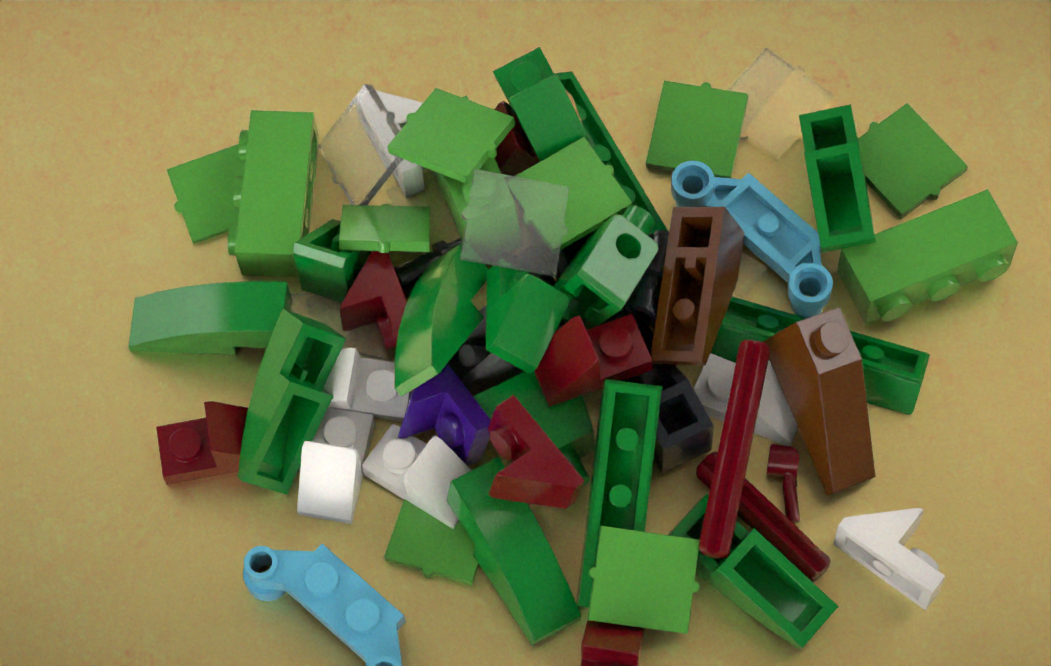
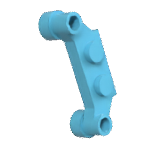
(769, 230)
(332, 596)

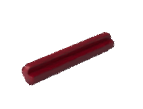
(773, 525)

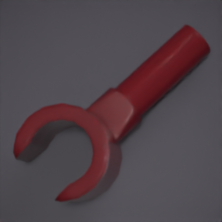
(784, 462)

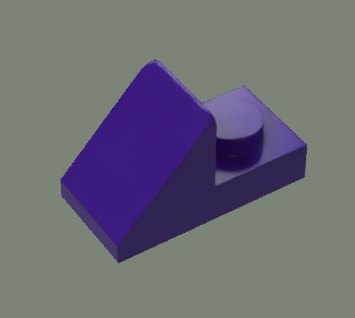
(452, 412)

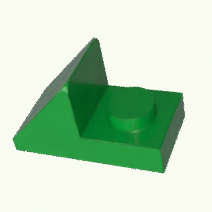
(540, 103)
(521, 316)

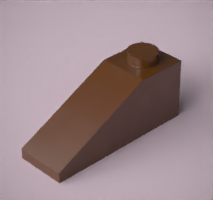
(696, 284)
(827, 396)

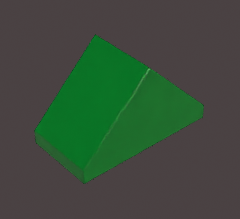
(323, 266)

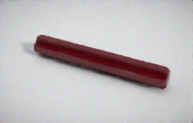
(734, 449)

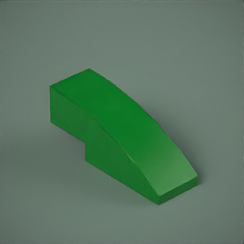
(837, 178)
(208, 317)
(437, 318)
(287, 400)
(514, 554)
(761, 581)

